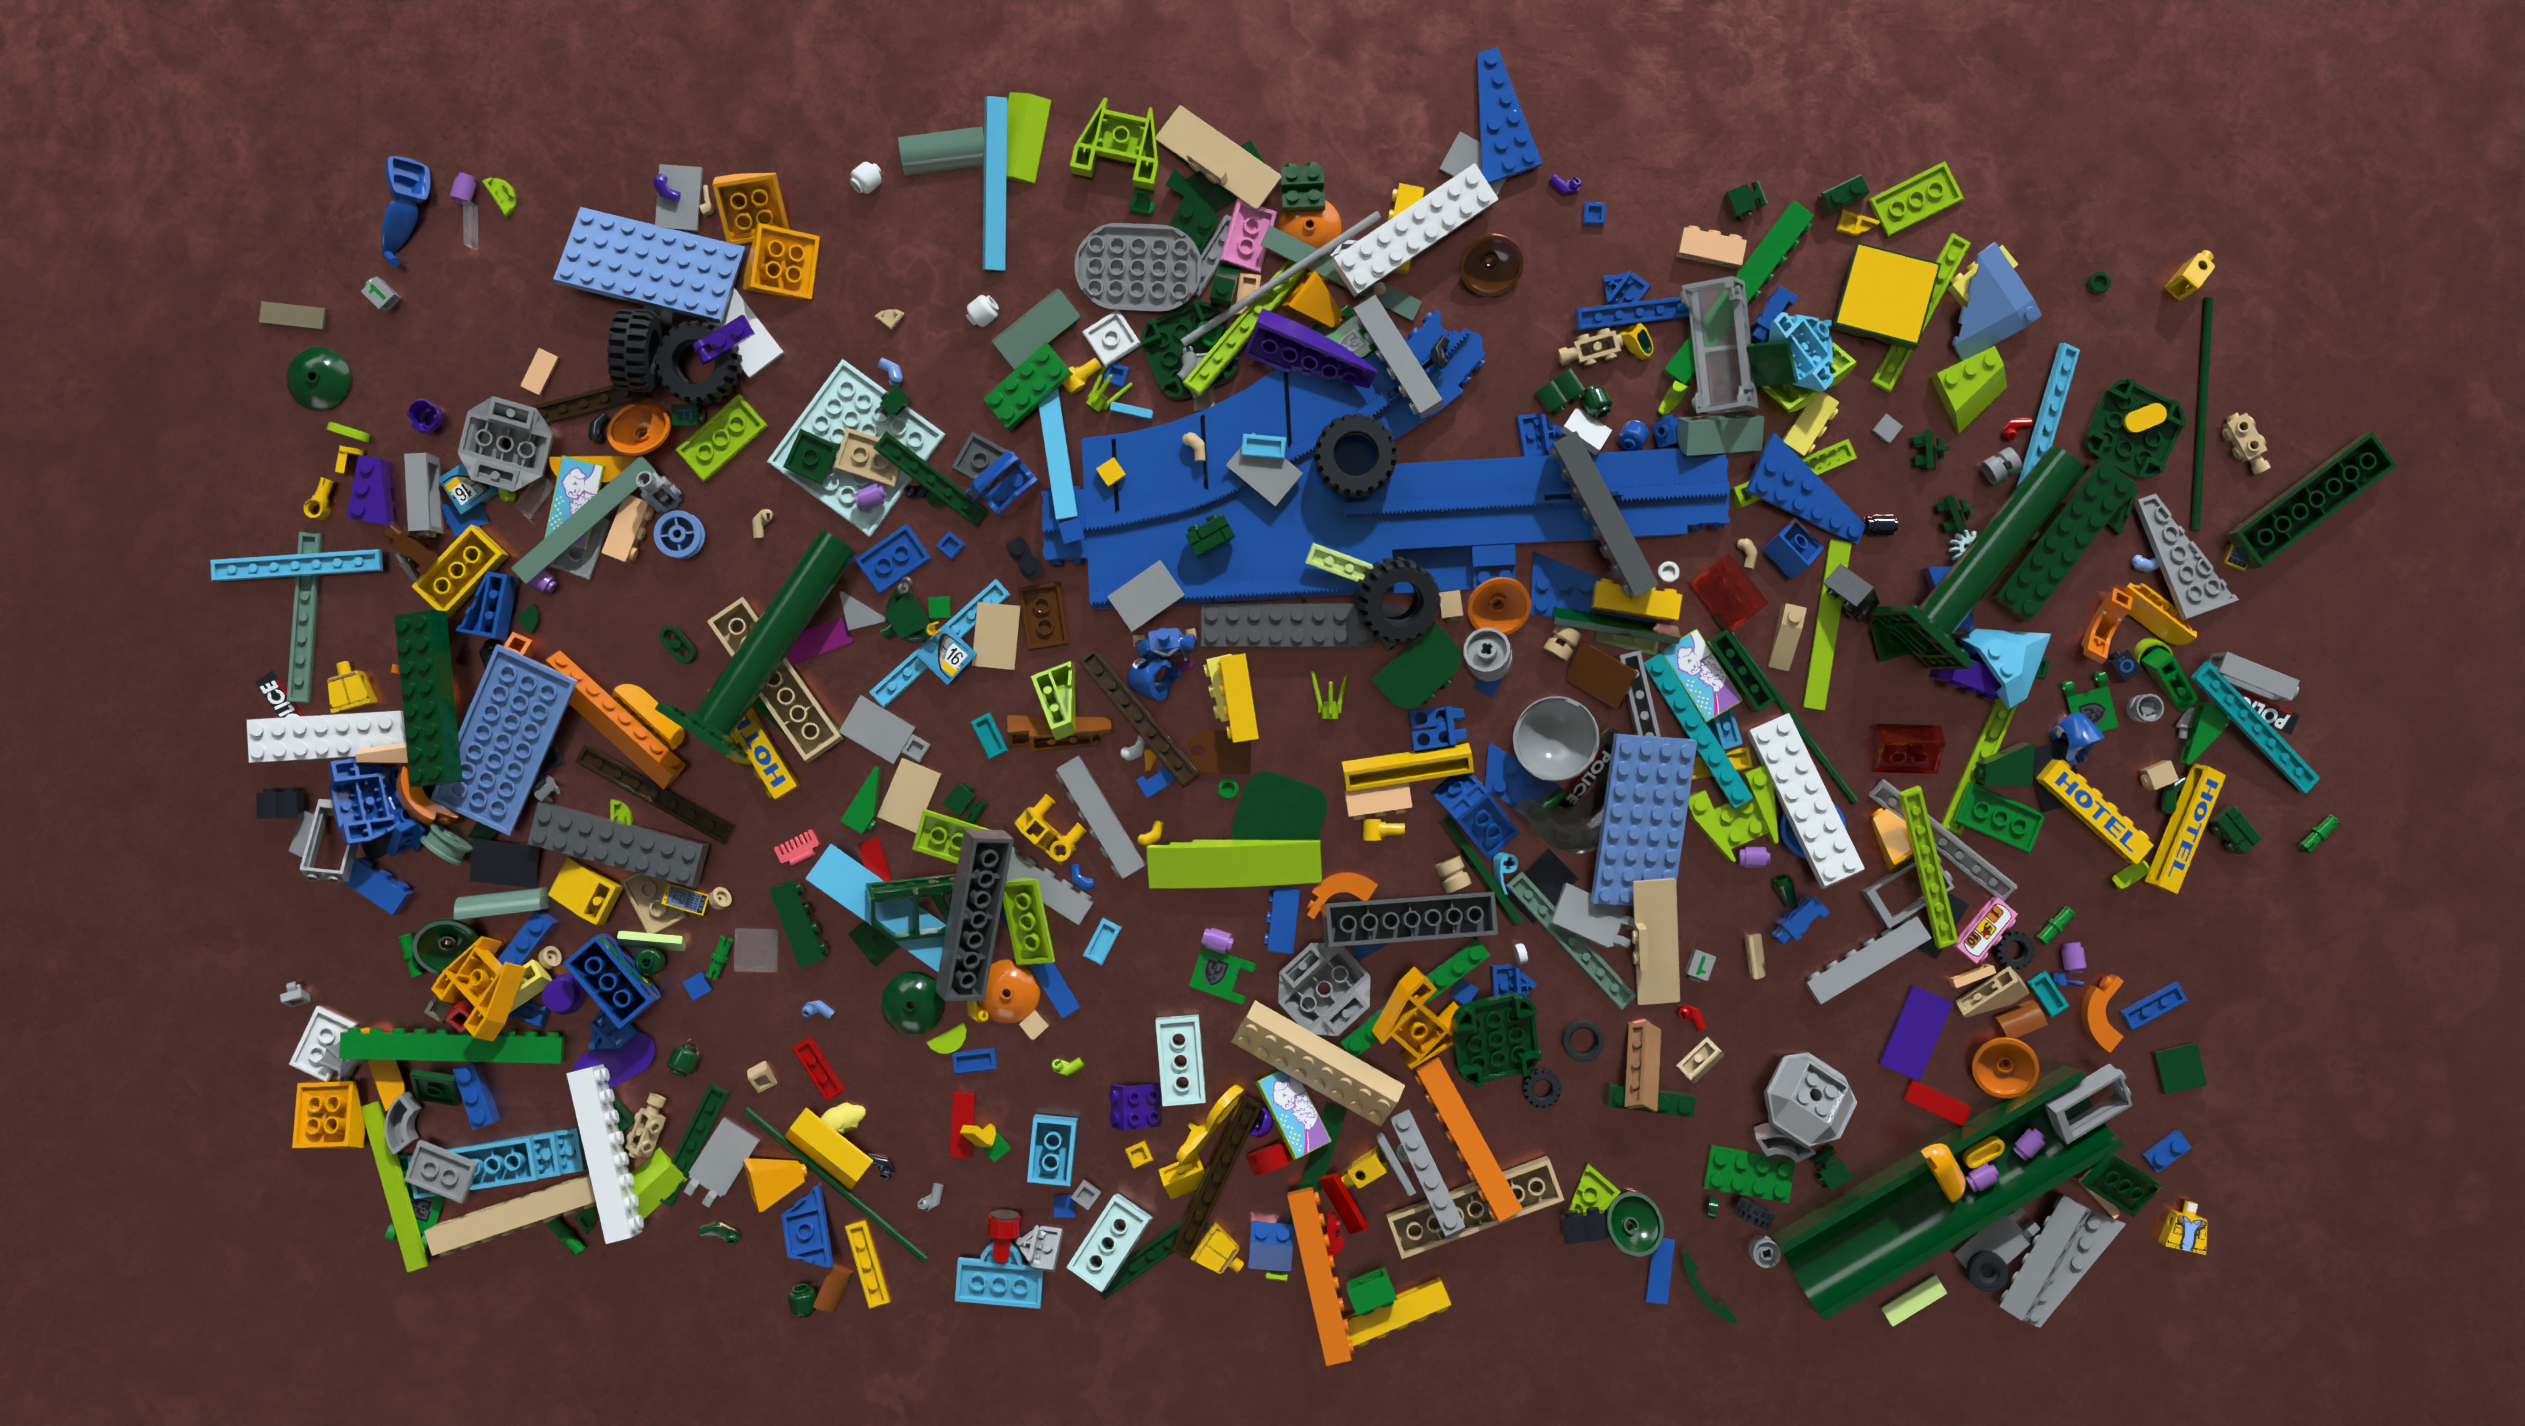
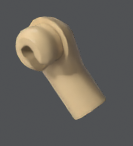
(1197, 444)
(760, 521)
(1750, 551)

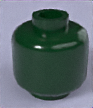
(1596, 401)
(656, 959)
(683, 1061)
(802, 1300)

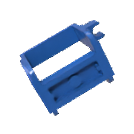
(1008, 489)

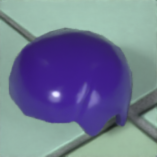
(424, 416)
(1262, 1124)

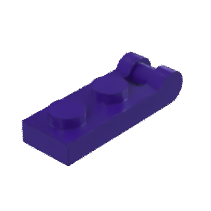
(723, 339)

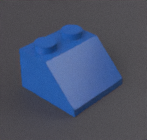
(1793, 548)
(1271, 1246)

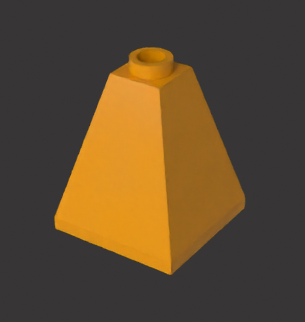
(1313, 302)
(1892, 838)
(772, 1179)

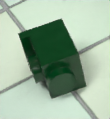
(894, 402)

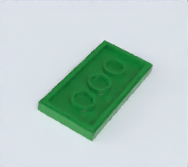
(1999, 817)

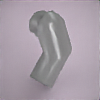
(932, 1200)

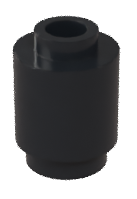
(1881, 524)

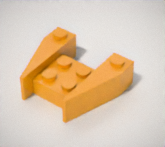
(484, 983)
(1412, 1022)

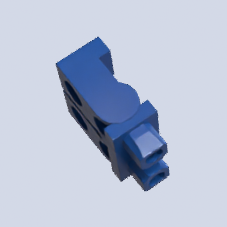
(1778, 300)
(1442, 727)
(1156, 783)
(1798, 919)

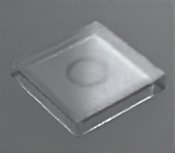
(756, 950)

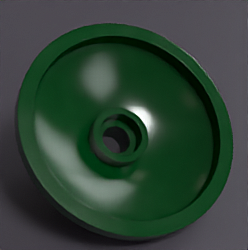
(331, 379)
(436, 952)
(921, 990)
(1643, 1220)

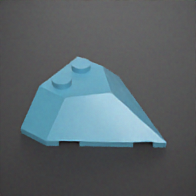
(1809, 346)
(2010, 657)

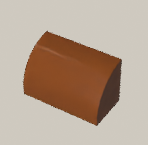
(2020, 1019)
(833, 1288)

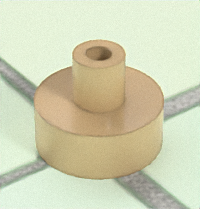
(719, 898)
(549, 957)

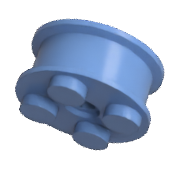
(691, 536)

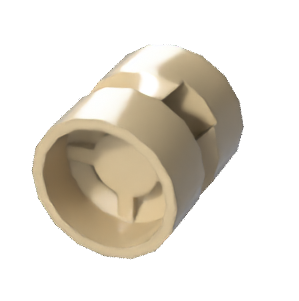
(1566, 635)
(1453, 874)

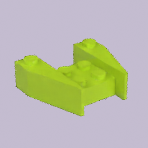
(1119, 138)
(1734, 827)

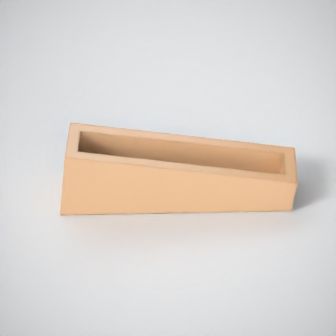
(383, 754)
(2109, 1208)

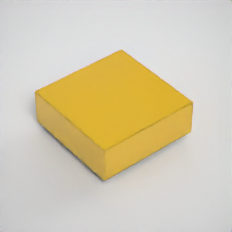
(1110, 472)
(1139, 1154)

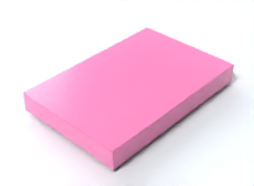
(1245, 235)

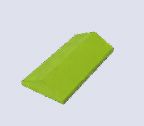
(1025, 135)
(941, 835)
(1027, 922)
(655, 1181)

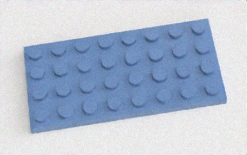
(650, 265)
(506, 738)
(1642, 814)

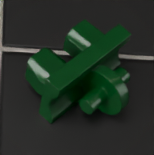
(1927, 440)
(1957, 522)

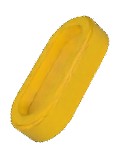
(2144, 418)
(1983, 1152)

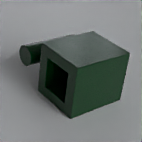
(1741, 200)
(961, 800)
(1832, 1172)

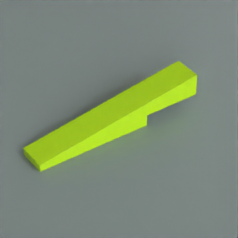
(1817, 462)

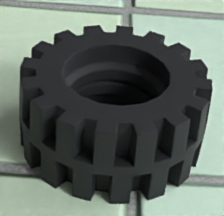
(2027, 954)
(1551, 1098)
(1754, 1213)

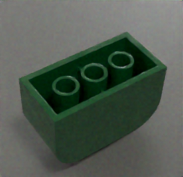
(1419, 670)

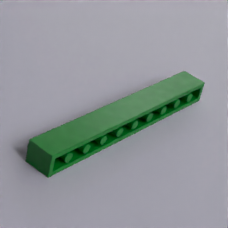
(1754, 272)
(451, 1047)

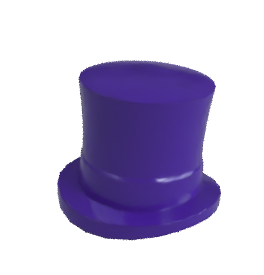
(564, 994)

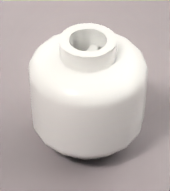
(866, 177)
(982, 311)

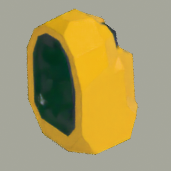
(1637, 341)

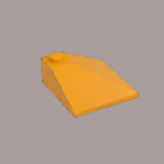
(746, 201)
(781, 262)
(328, 1116)

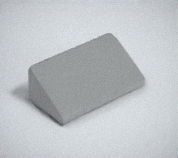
(301, 834)

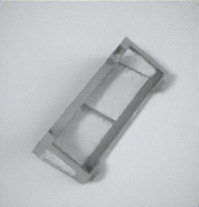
(1719, 345)

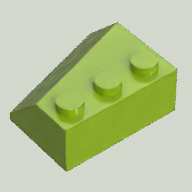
(1970, 386)

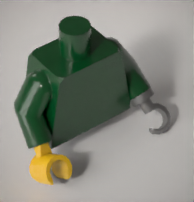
(907, 616)

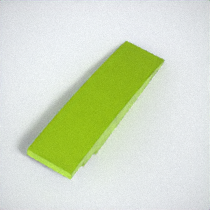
(1234, 863)

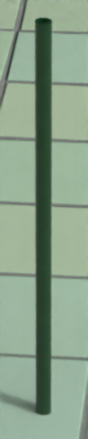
(2202, 414)
(1800, 727)
(836, 1185)

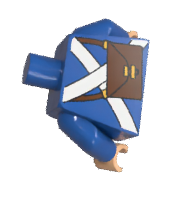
(1166, 644)

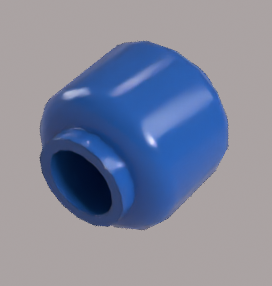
(1633, 435)

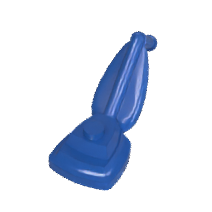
(408, 185)

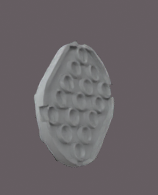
(1138, 267)

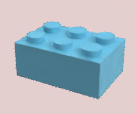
(1052, 1150)

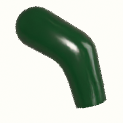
(2169, 795)
(720, 1230)

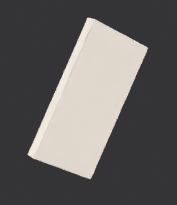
(758, 349)

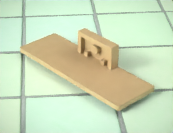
(1218, 157)
(1656, 941)

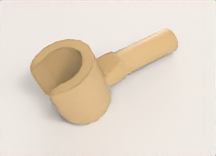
(706, 208)
(1379, 289)

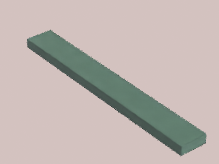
(1296, 250)
(581, 521)
(304, 625)
(1574, 945)

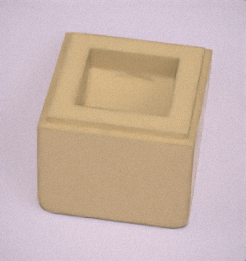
(1034, 1025)
(761, 1077)

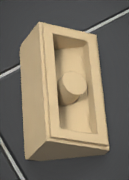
(1755, 956)
(1700, 1060)

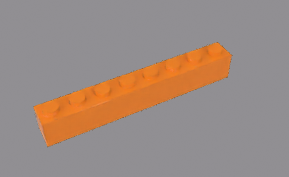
(618, 725)
(1468, 1139)
(1319, 1276)

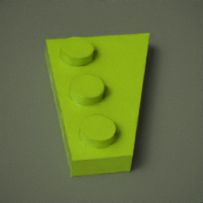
(1593, 1191)

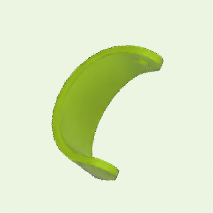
(1673, 398)
(2146, 643)
(2131, 874)

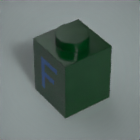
(687, 415)

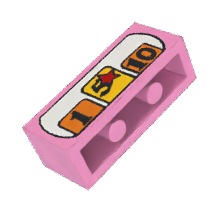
(1985, 930)

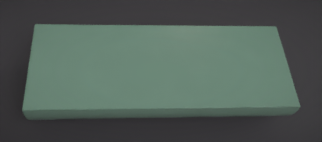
(942, 151)
(1035, 328)
(1720, 433)
(501, 903)

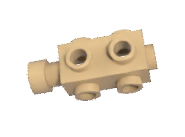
(1594, 346)
(2241, 441)
(647, 1129)

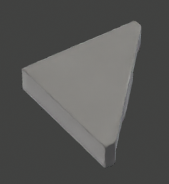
(858, 614)

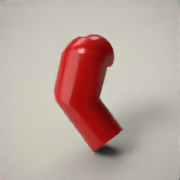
(2014, 426)
(1693, 1014)

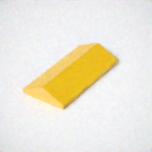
(828, 1148)

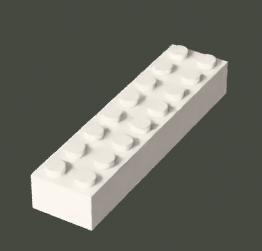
(1414, 230)
(322, 735)
(1805, 801)
(605, 1153)

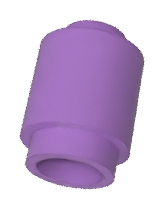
(463, 188)
(870, 497)
(543, 583)
(1754, 857)
(1217, 940)
(2073, 957)
(2029, 1143)
(1982, 1177)

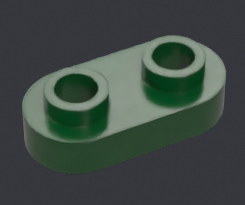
(677, 645)

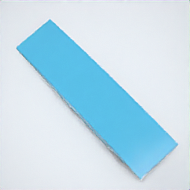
(846, 883)
(521, 1159)

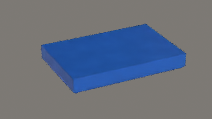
(893, 559)

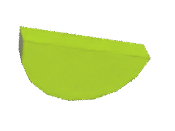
(502, 193)
(620, 812)
(950, 1040)

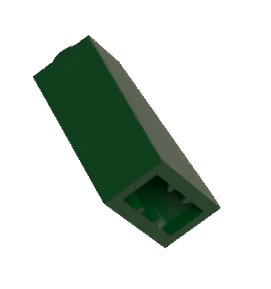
(1224, 286)
(2008, 767)

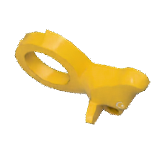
(1202, 1134)

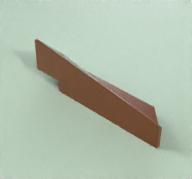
(1037, 732)

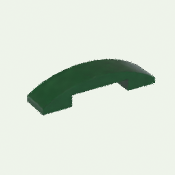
(1719, 1308)

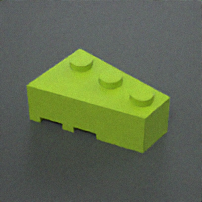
(1057, 697)

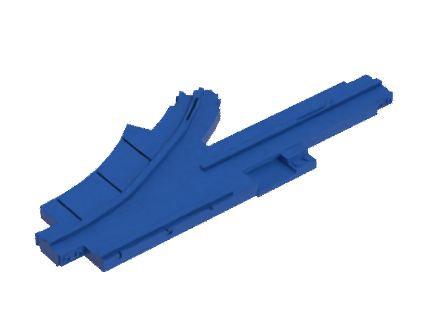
(1442, 514)

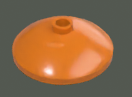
(1326, 225)
(639, 428)
(1506, 614)
(1023, 987)
(2007, 1079)

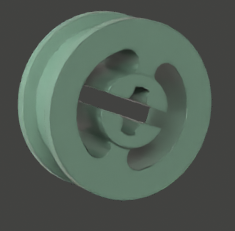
(446, 844)

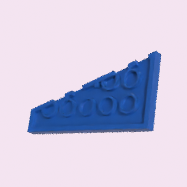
(1504, 133)
(1794, 487)
(1564, 587)

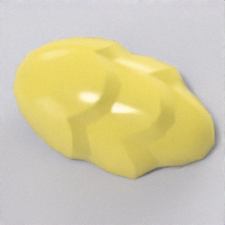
(844, 1117)

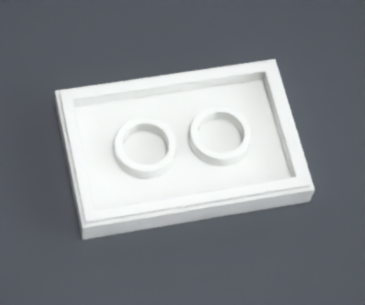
(320, 1032)

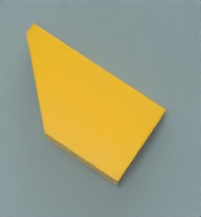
(1854, 224)

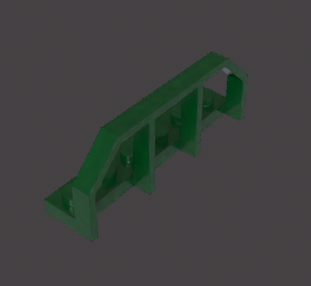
(909, 888)

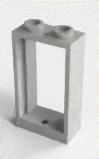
(423, 494)
(2255, 677)
(323, 810)
(1880, 909)
(2097, 1114)

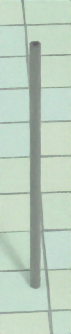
(1280, 278)

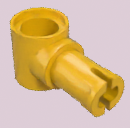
(1080, 375)
(321, 498)
(1377, 829)

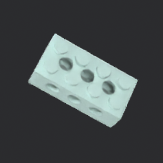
(1170, 1071)
(1095, 1242)

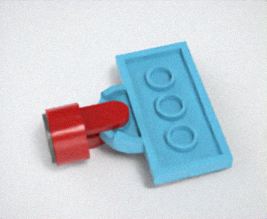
(1000, 1272)

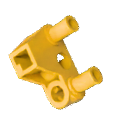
(1049, 837)

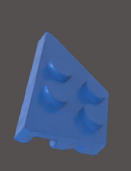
(1511, 781)
(807, 1230)

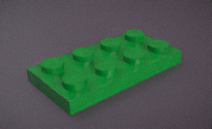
(1028, 386)
(1749, 1173)

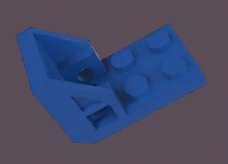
(1476, 812)

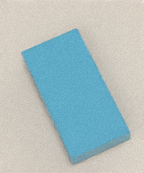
(1131, 411)
(1263, 446)
(1102, 941)

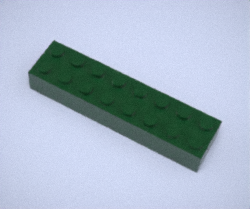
(2311, 500)
(2063, 540)
(428, 698)

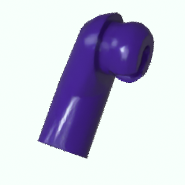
(1565, 187)
(663, 190)

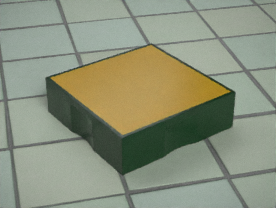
(1886, 296)

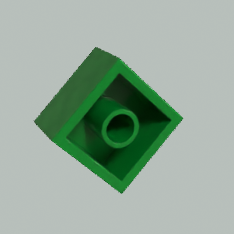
(1371, 1291)

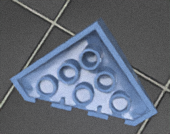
(1996, 305)

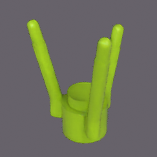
(1097, 399)
(1329, 709)

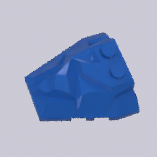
(365, 800)

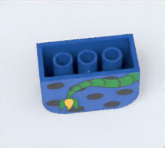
(612, 979)

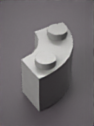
(401, 1122)
(1775, 1142)

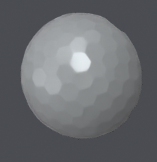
(1556, 739)

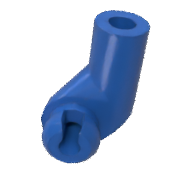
(1079, 880)

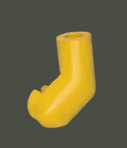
(1153, 836)
(976, 1012)

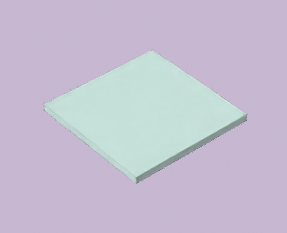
(853, 402)

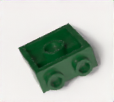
(1302, 187)

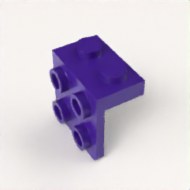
(1135, 1106)

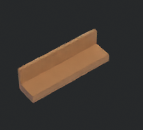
(1643, 1066)

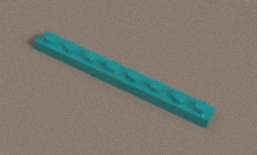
(2255, 727)
(1697, 729)

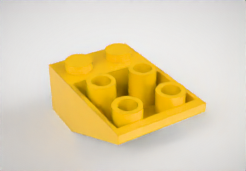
(585, 891)

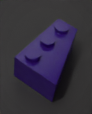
(371, 492)
(1974, 680)

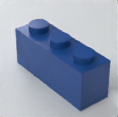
(378, 886)
(1282, 919)
(529, 938)
(476, 1094)

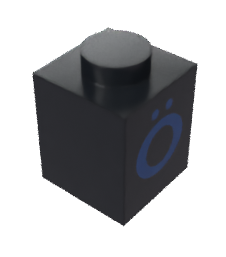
(2123, 665)

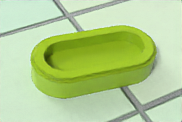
(348, 432)

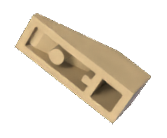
(1786, 636)
(1994, 993)

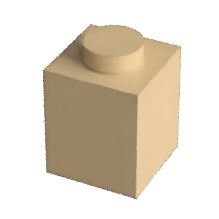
(1450, 606)
(2158, 775)

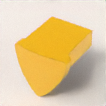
(342, 457)
(978, 1136)

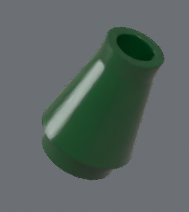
(1785, 888)

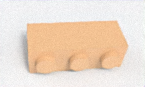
(1711, 247)
(628, 529)
(1378, 800)

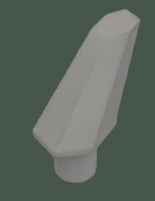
(407, 566)
(2186, 722)

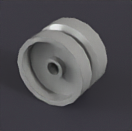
(1485, 666)

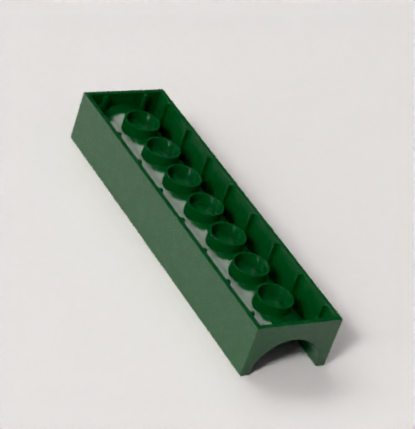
(1905, 1217)

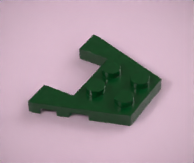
(1193, 214)

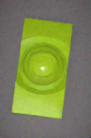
(1797, 397)

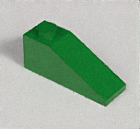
(2170, 678)
(2206, 727)
(864, 807)

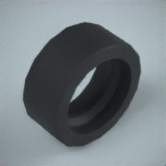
(1584, 1057)

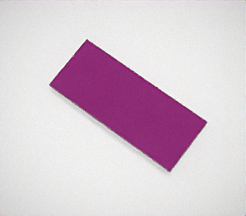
(820, 640)

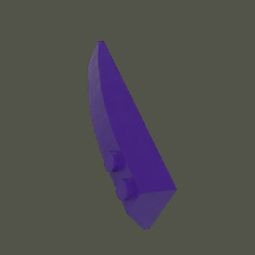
(1300, 349)

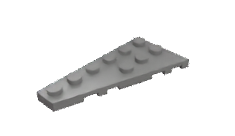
(2183, 565)
(2088, 1245)

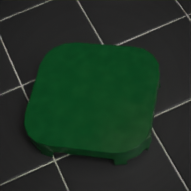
(1164, 347)
(2134, 454)
(1278, 809)
(1495, 1038)

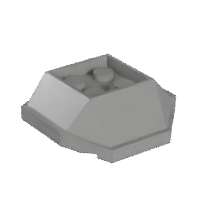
(483, 447)
(1331, 1011)
(1793, 1109)

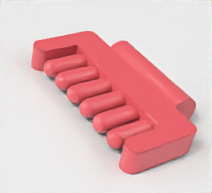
(798, 853)

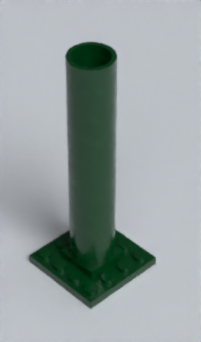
(1930, 626)
(765, 647)

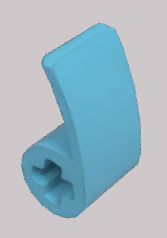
(1498, 867)

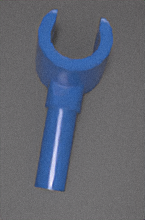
(2061, 979)

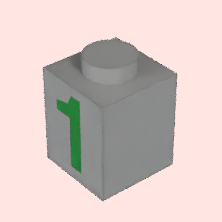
(380, 294)
(1699, 965)

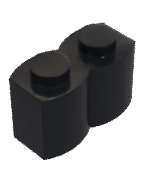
(1027, 563)
(280, 804)
(1584, 1226)

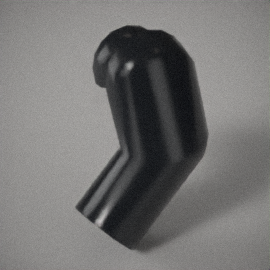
(1438, 354)
(595, 428)
(915, 492)
(487, 650)
(883, 1164)

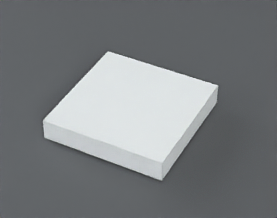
(1111, 338)
(1589, 429)

